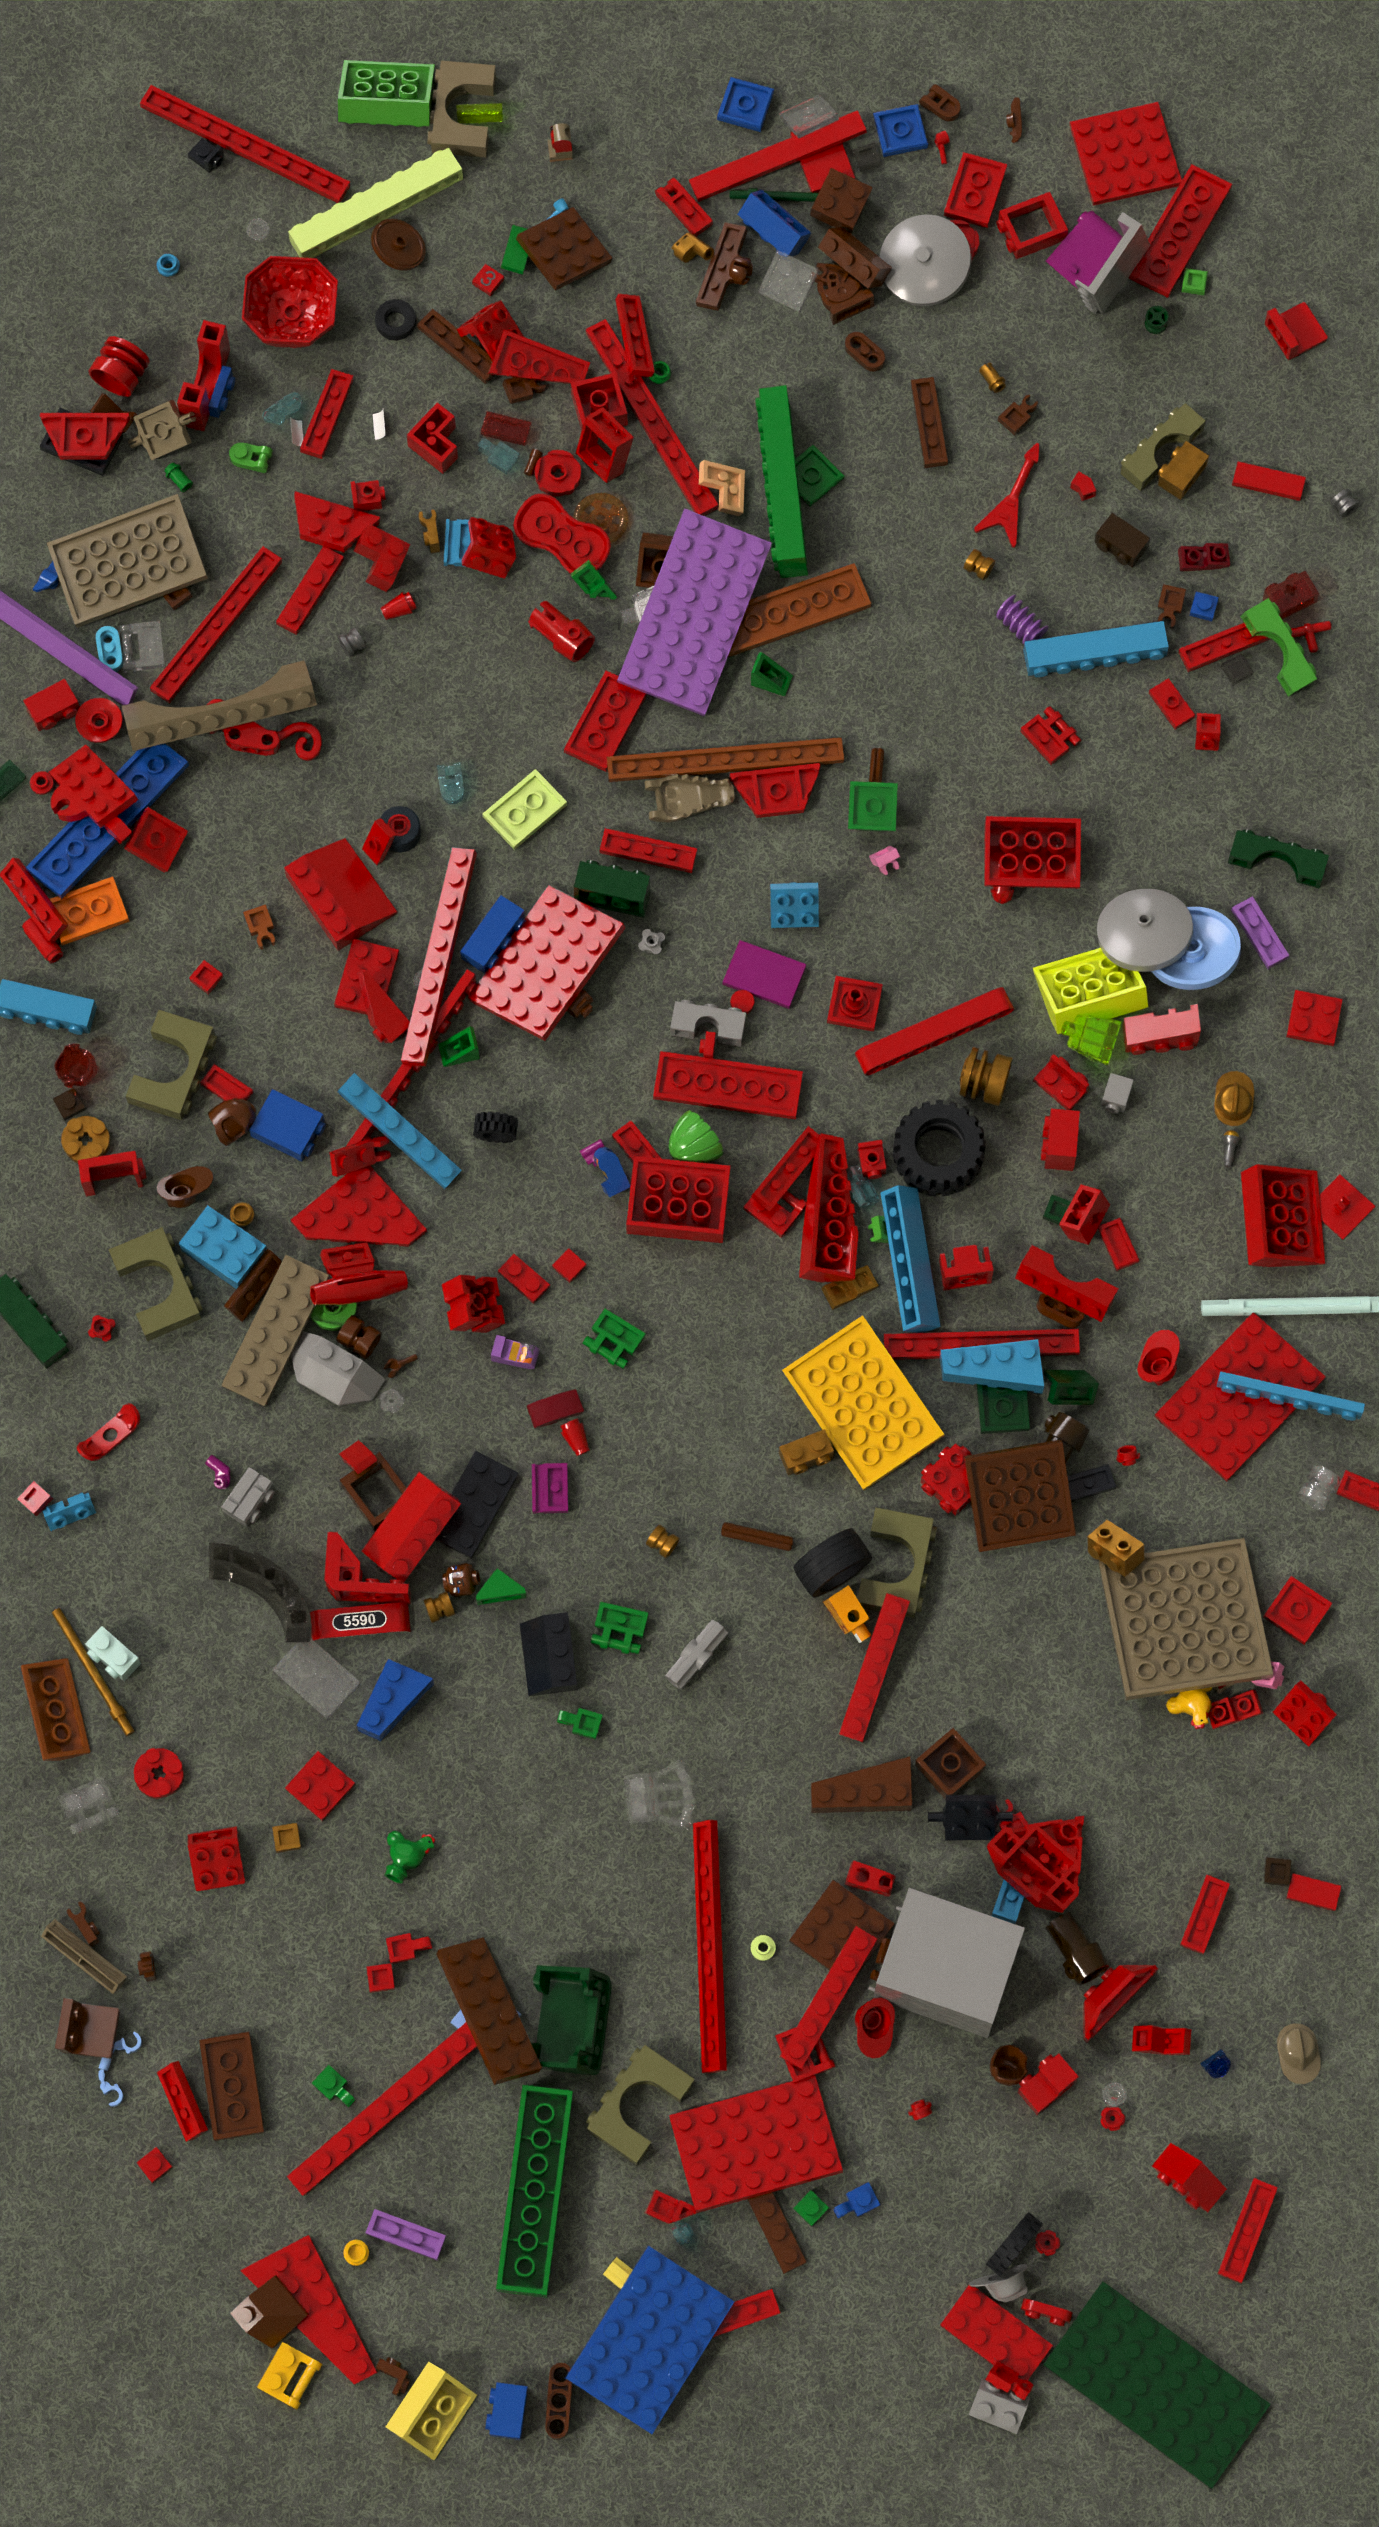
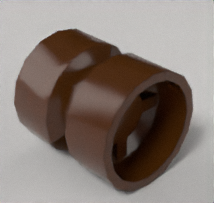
(351, 1335)

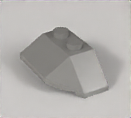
(334, 1371)

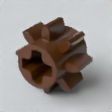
(581, 1005)

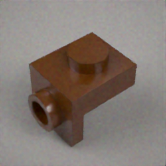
(392, 2368)

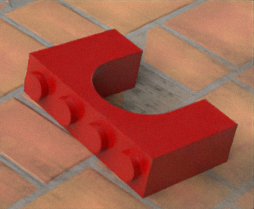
(213, 354)

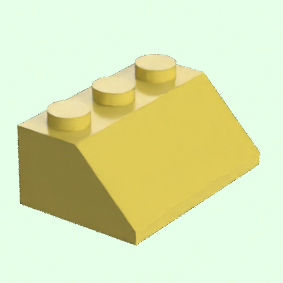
(431, 2410)

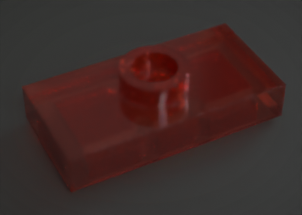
(506, 428)

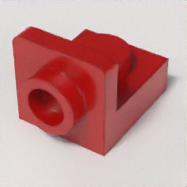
(1207, 731)

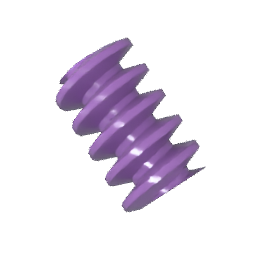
(1019, 621)

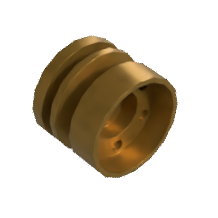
(985, 1076)

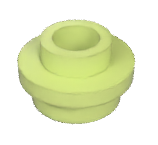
(763, 1956)

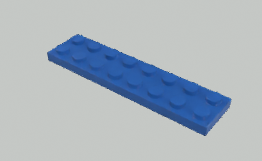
(84, 842)

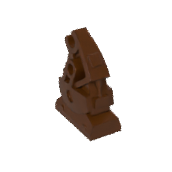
(843, 293)

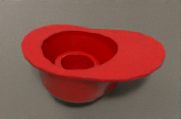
(1159, 1357)
(875, 2027)

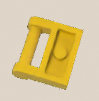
(282, 2371)

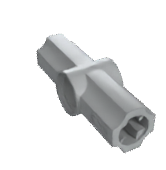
(696, 1654)

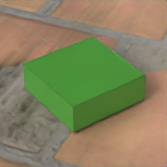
(1194, 281)

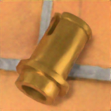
(994, 380)

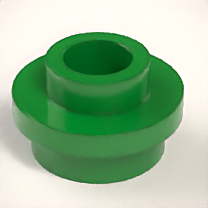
(664, 369)

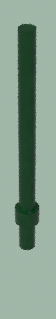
(776, 195)

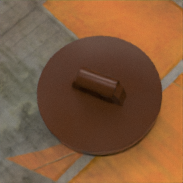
(398, 244)

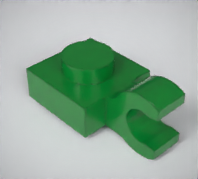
(584, 1723)
(332, 2084)

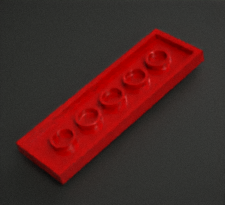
(1180, 230)
(728, 1085)

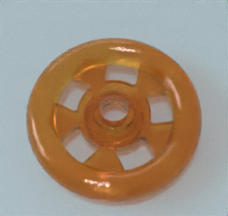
(617, 509)

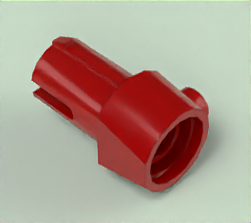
(568, 637)

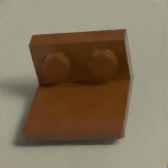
(87, 2029)

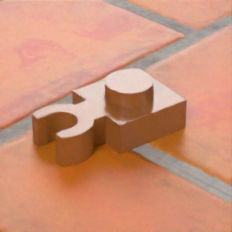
(260, 923)

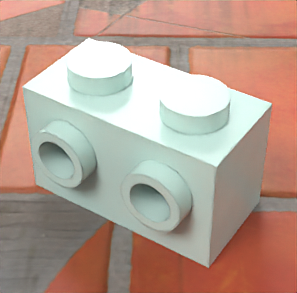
(112, 1653)

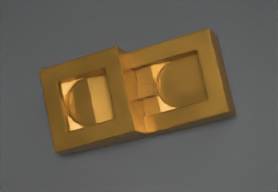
(843, 1292)

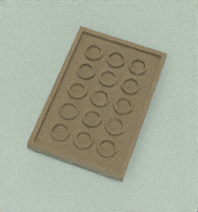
(127, 560)

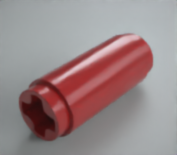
(50, 950)

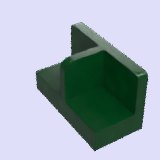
(1071, 1387)

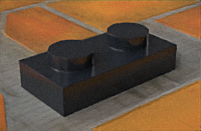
(1090, 1483)

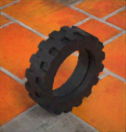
(1014, 2244)

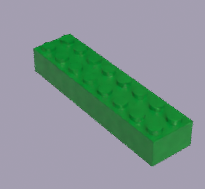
(781, 482)
(534, 2191)

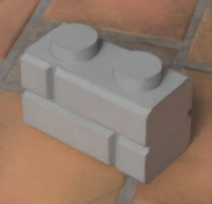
(248, 1497)

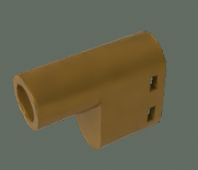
(690, 247)

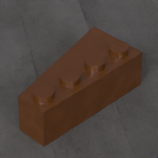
(866, 1790)

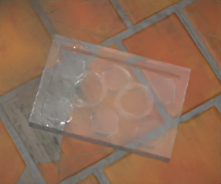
(316, 1677)

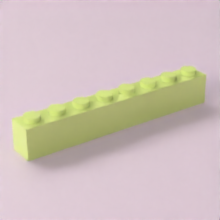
(375, 204)

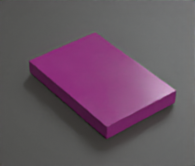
(764, 974)

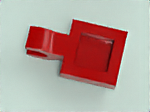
(403, 1948)

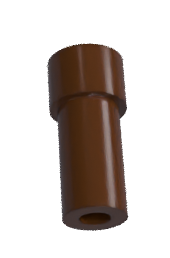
(534, 456)

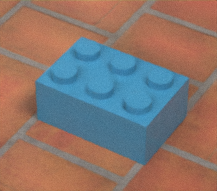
(222, 1247)

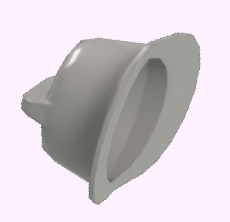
(1007, 2287)

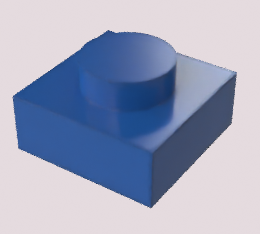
(1204, 606)

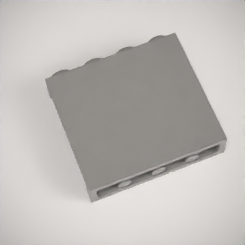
(1116, 268)

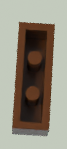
(855, 257)

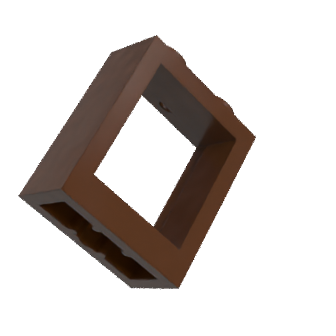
(353, 1479)

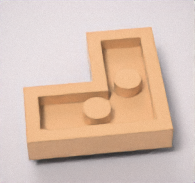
(728, 481)

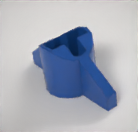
(47, 579)

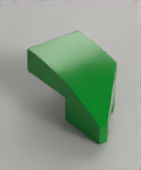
(592, 581)

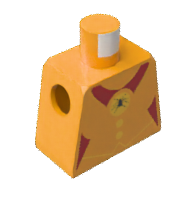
(844, 1603)

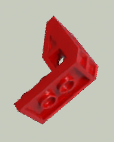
(343, 1564)

